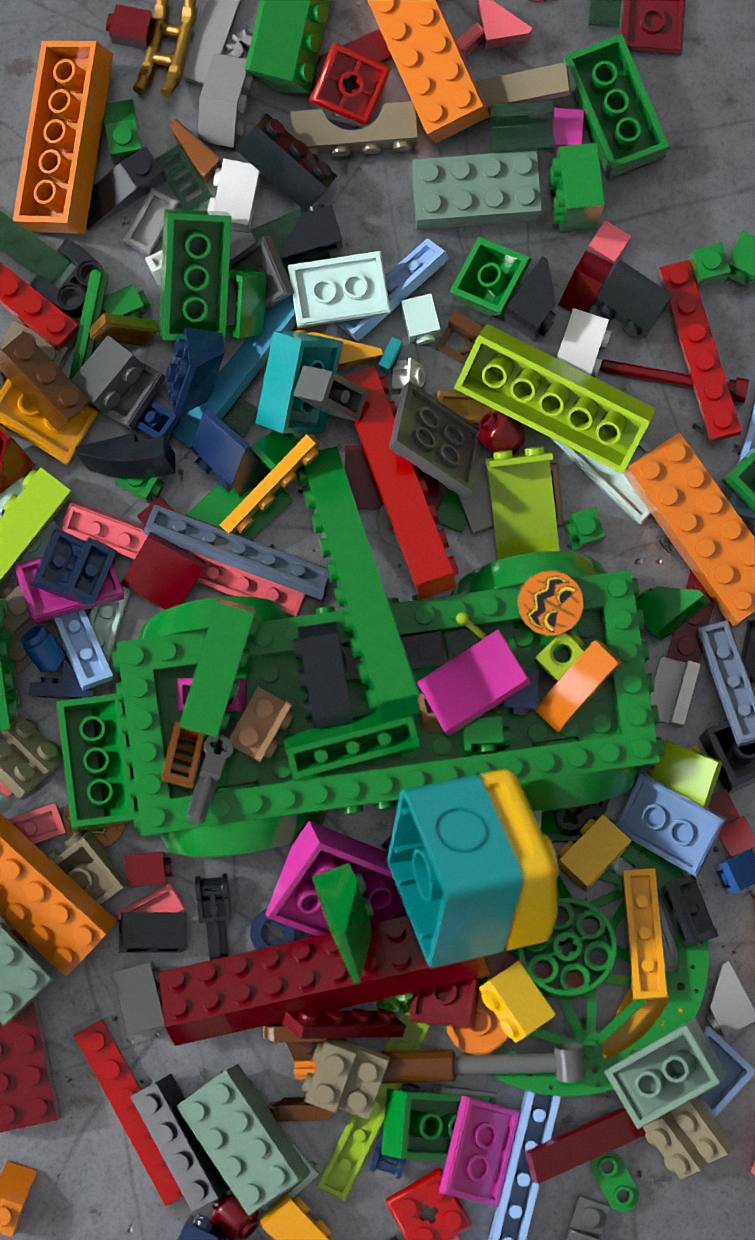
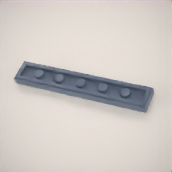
(238, 552)

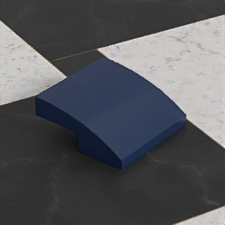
(73, 567)

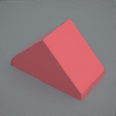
(501, 26)

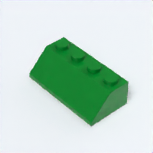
(287, 43)
(95, 762)

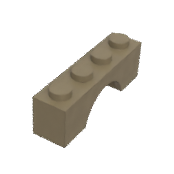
(392, 129)

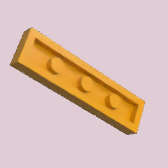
(281, 475)
(644, 934)

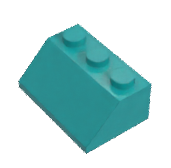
(287, 355)

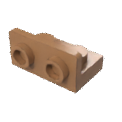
(260, 724)

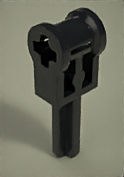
(214, 909)

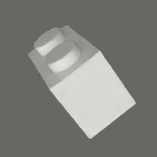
(236, 192)
(583, 340)

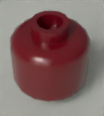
(501, 432)
(232, 1218)

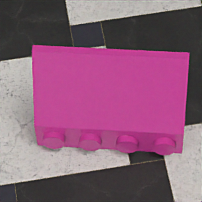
(321, 850)

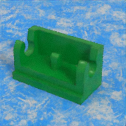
(248, 303)

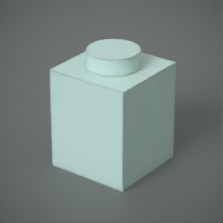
(420, 319)

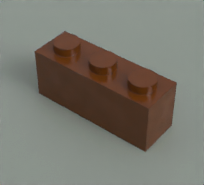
(41, 381)

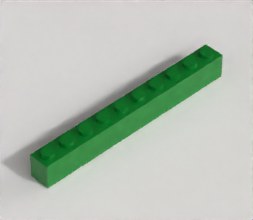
(359, 587)

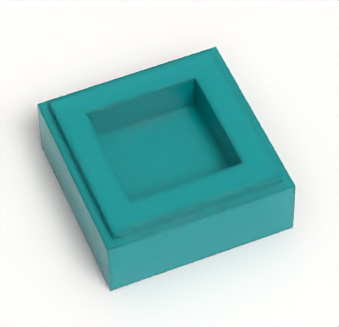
(390, 356)

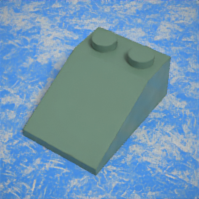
(666, 1073)

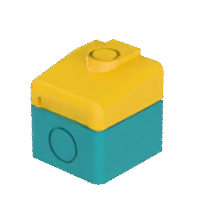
(473, 868)

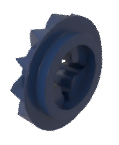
(259, 932)

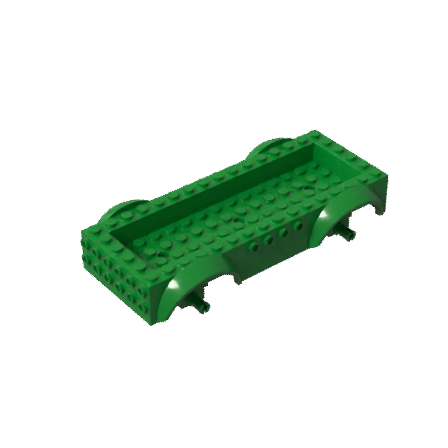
(262, 805)

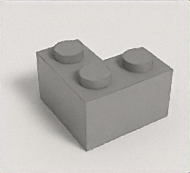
(224, 100)

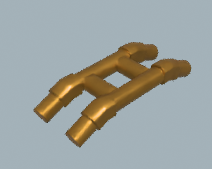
(174, 61)

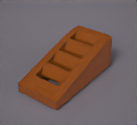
(201, 156)
(190, 737)

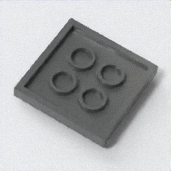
(436, 439)

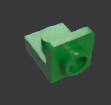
(142, 487)

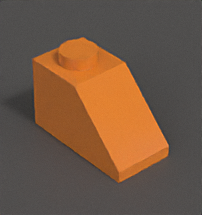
(15, 1189)

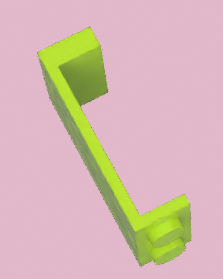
(522, 502)

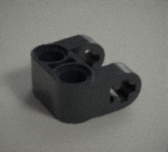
(74, 285)

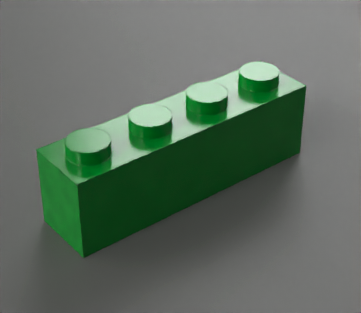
(217, 668)
(349, 743)

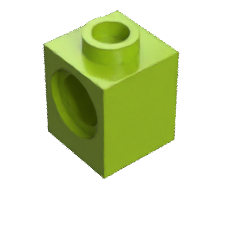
(550, 665)

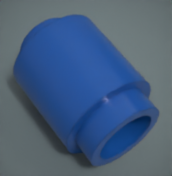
(43, 649)

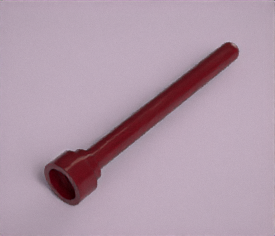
(737, 388)

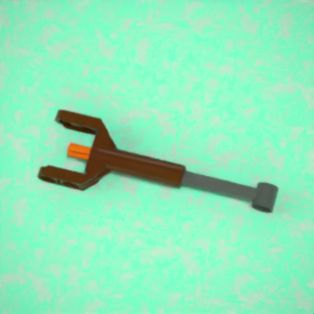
(429, 1067)

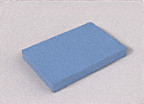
(670, 824)

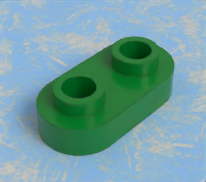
(614, 1181)

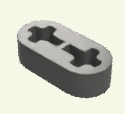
(581, 819)

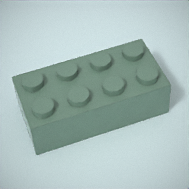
(476, 190)
(20, 976)
(243, 1139)

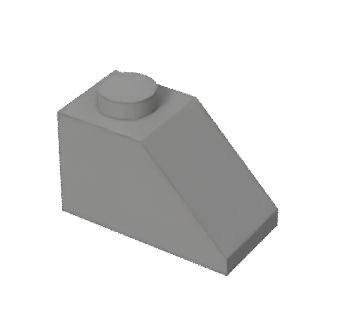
(728, 1002)

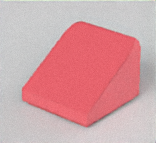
(737, 837)

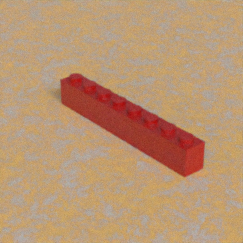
(403, 492)

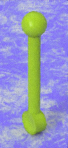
(463, 619)

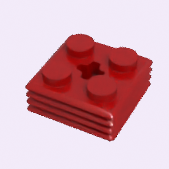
(369, 78)
(407, 1207)

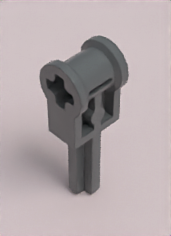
(211, 765)

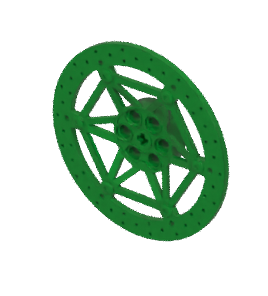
(594, 976)

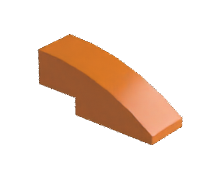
(578, 685)

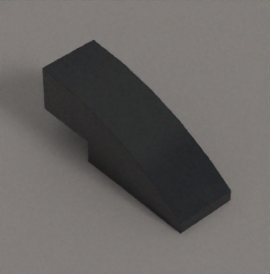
(129, 457)

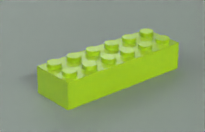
(554, 398)

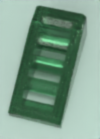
(192, 172)

